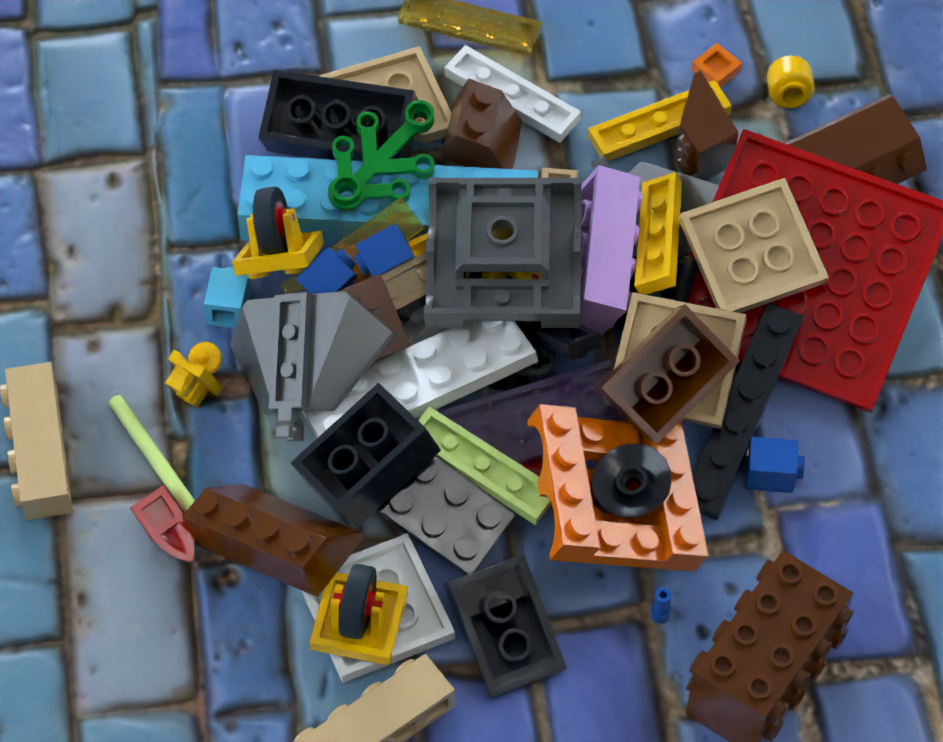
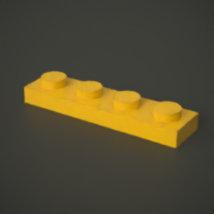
(644, 125)
(658, 234)

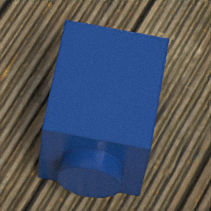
(383, 251)
(329, 272)
(773, 465)

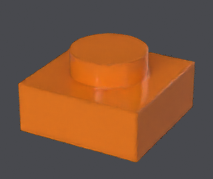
(717, 65)

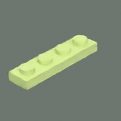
(486, 466)

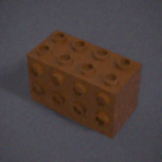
(768, 651)

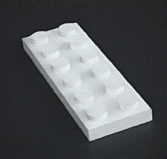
(440, 369)

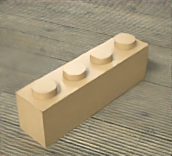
(37, 441)
(389, 709)

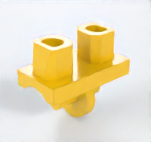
(194, 377)

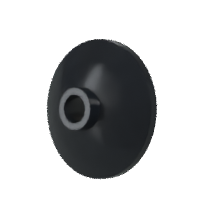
(629, 465)

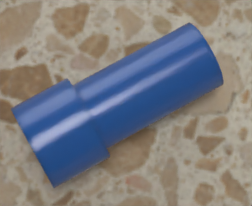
(661, 606)

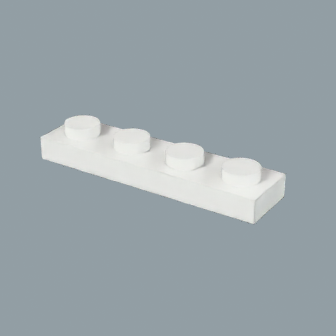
(529, 101)

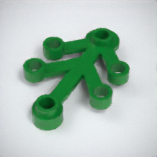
(380, 161)

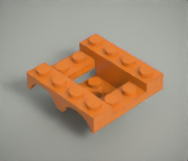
(663, 539)

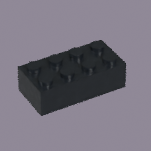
(311, 111)

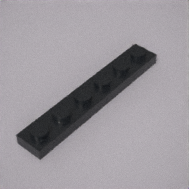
(745, 407)

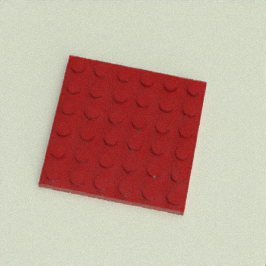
(877, 256)

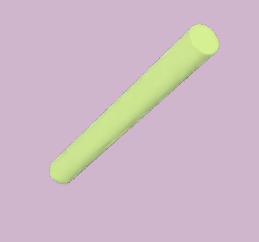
(151, 452)

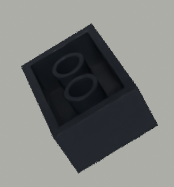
(366, 456)

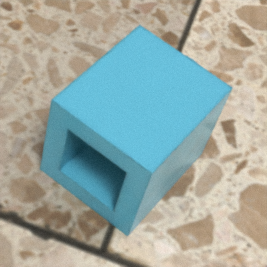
(226, 297)

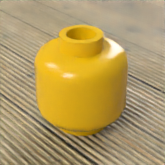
(790, 81)

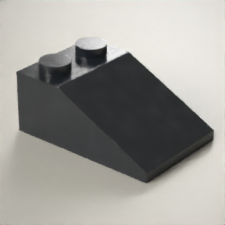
(505, 625)

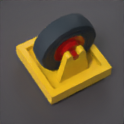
(275, 238)
(359, 616)

